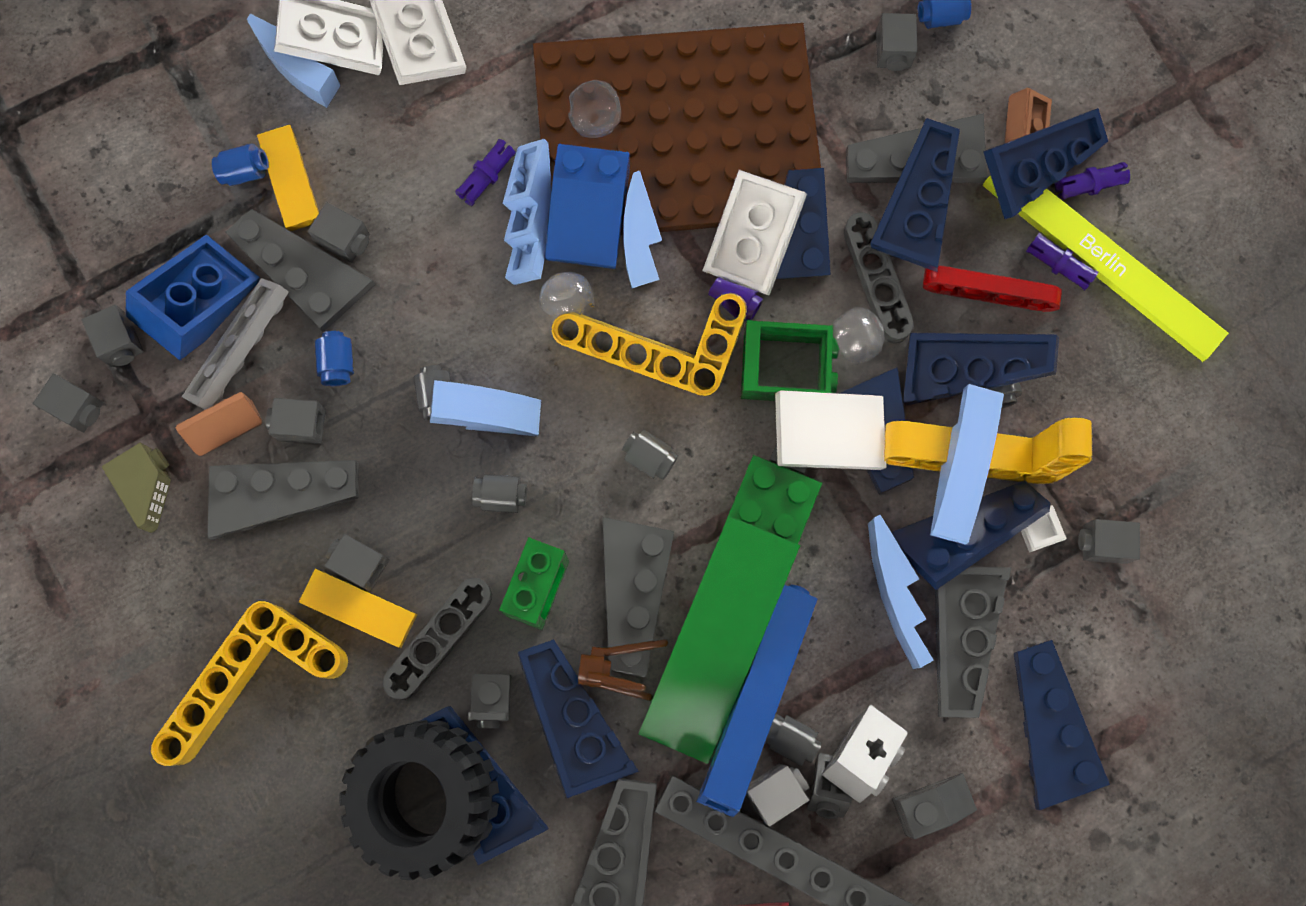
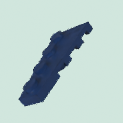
(1037, 160)
(919, 205)
(947, 362)
(997, 521)
(575, 731)
(1058, 740)
(515, 817)

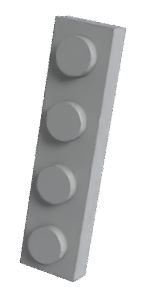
(239, 338)

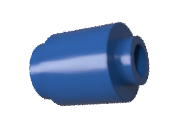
(943, 12)
(240, 165)
(334, 358)

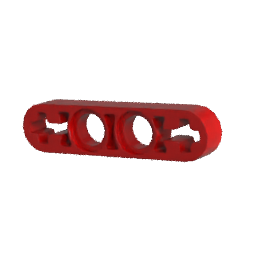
(993, 288)

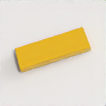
(289, 178)
(358, 608)

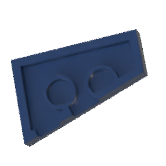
(809, 244)
(888, 387)

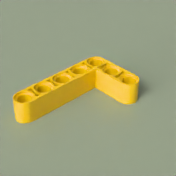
(656, 351)
(1036, 460)
(238, 674)

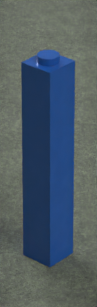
(757, 703)

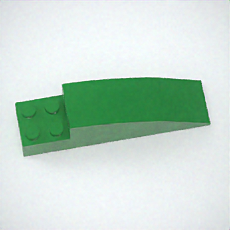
(731, 609)

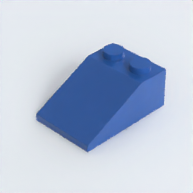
(587, 205)
(189, 296)

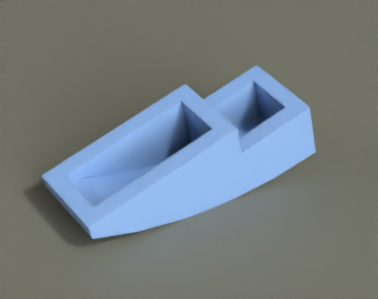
(306, 75)
(638, 233)
(484, 409)

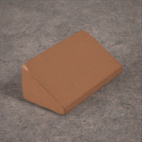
(1027, 113)
(219, 424)

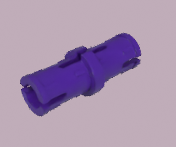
(485, 172)
(1092, 181)
(1062, 261)

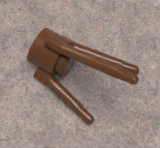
(596, 671)

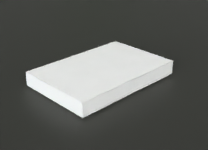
(330, 33)
(418, 39)
(754, 232)
(830, 430)

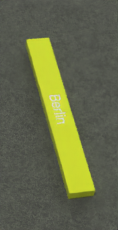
(1122, 273)

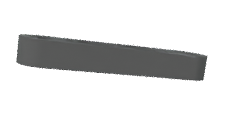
(873, 278)
(433, 634)

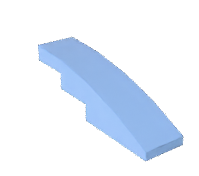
(529, 201)
(967, 464)
(893, 577)

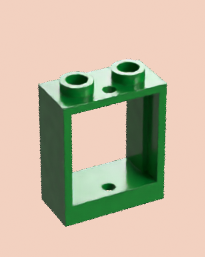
(786, 332)
(533, 596)

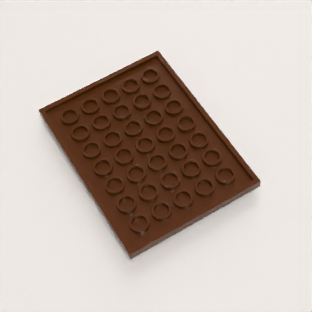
(690, 110)

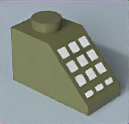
(141, 483)

